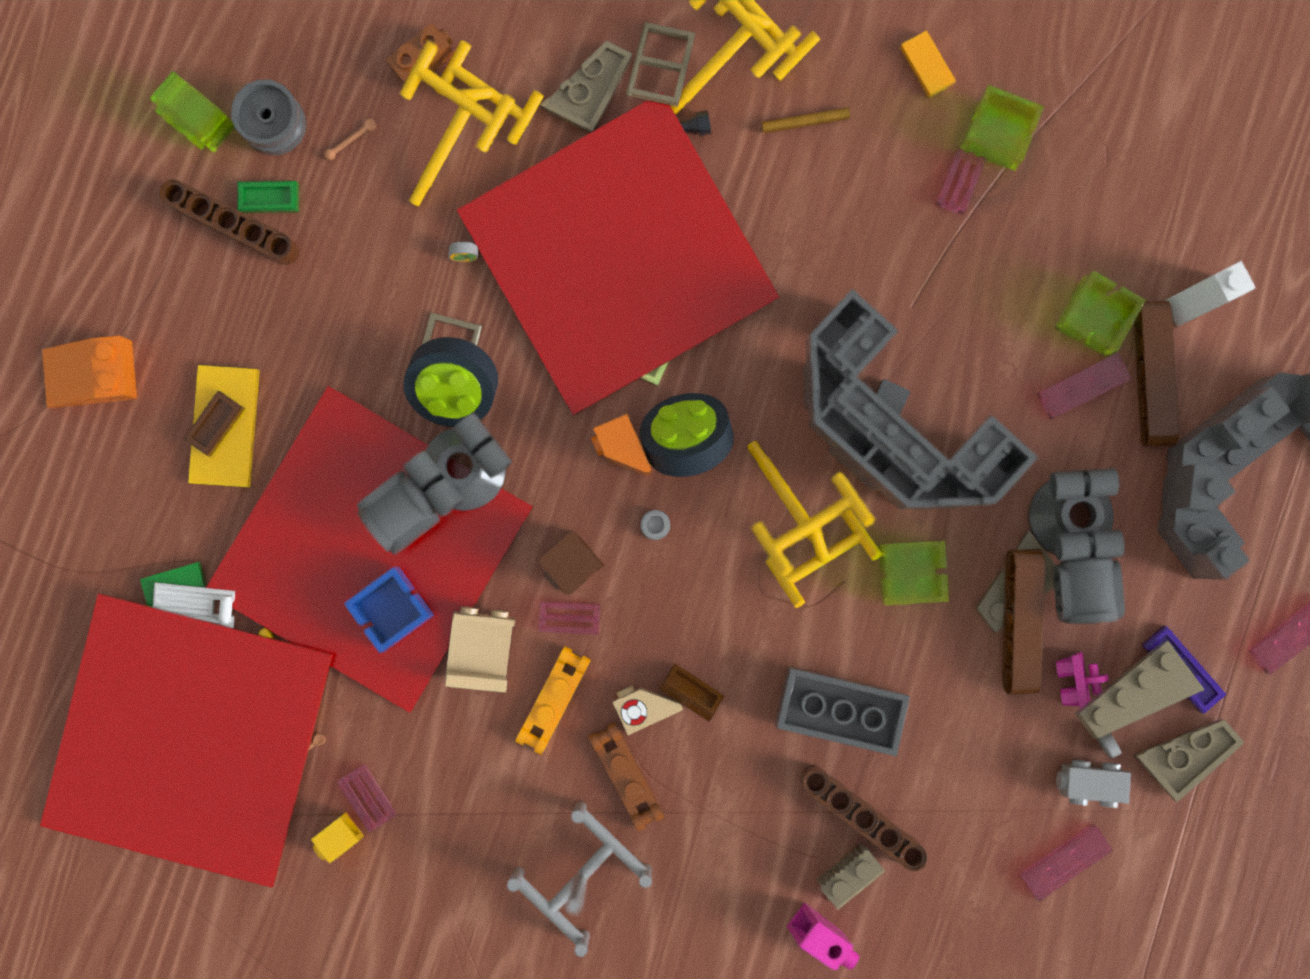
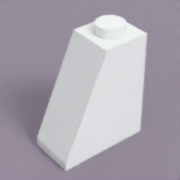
(1210, 294)

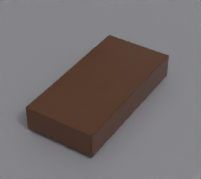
(214, 423)
(691, 692)

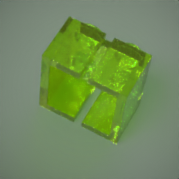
(191, 113)
(1000, 125)
(1099, 317)
(912, 573)

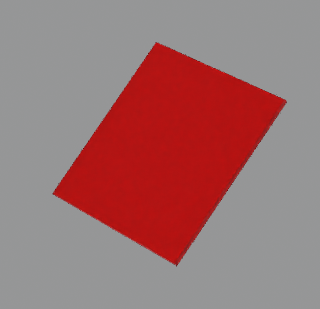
(617, 254)
(312, 552)
(186, 740)

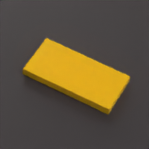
(234, 456)

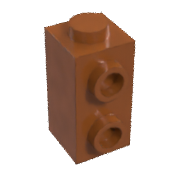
(405, 57)

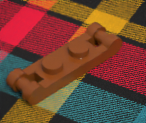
(626, 776)

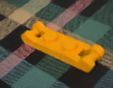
(553, 700)

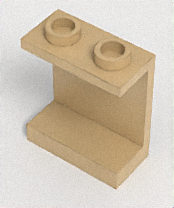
(479, 649)

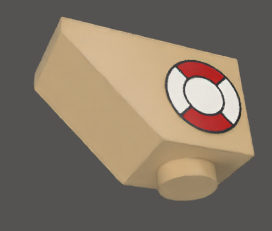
(643, 708)

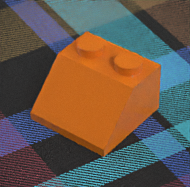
(620, 445)

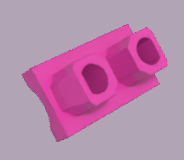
(1075, 667)

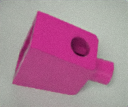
(822, 939)

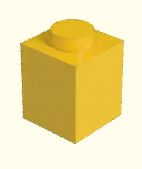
(336, 838)

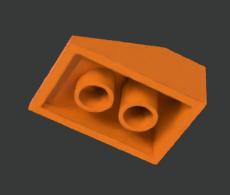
(89, 372)

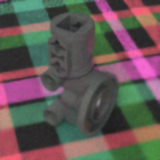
(412, 501)
(1087, 579)

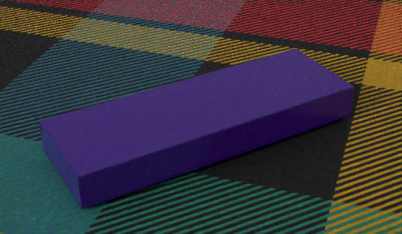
(1212, 691)

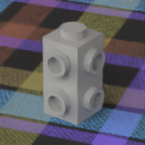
(1102, 784)

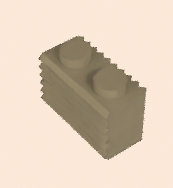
(850, 876)

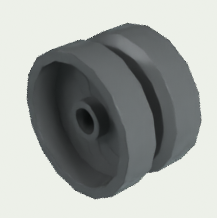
(268, 117)

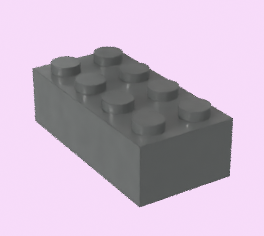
(842, 711)

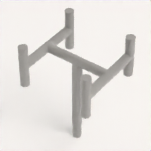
(575, 888)

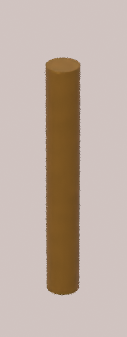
(805, 120)

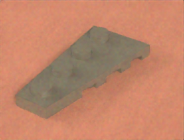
(1143, 689)

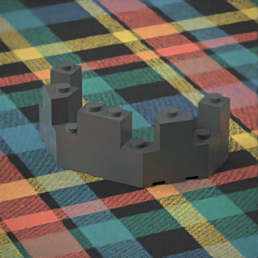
(878, 441)
(1213, 455)

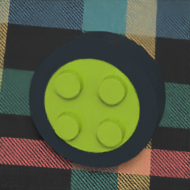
(450, 381)
(686, 434)

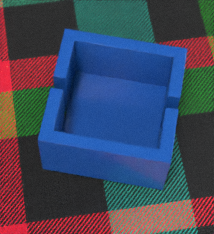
(389, 608)

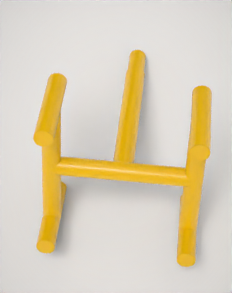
(762, 28)
(467, 105)
(810, 528)

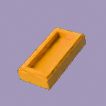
(927, 64)

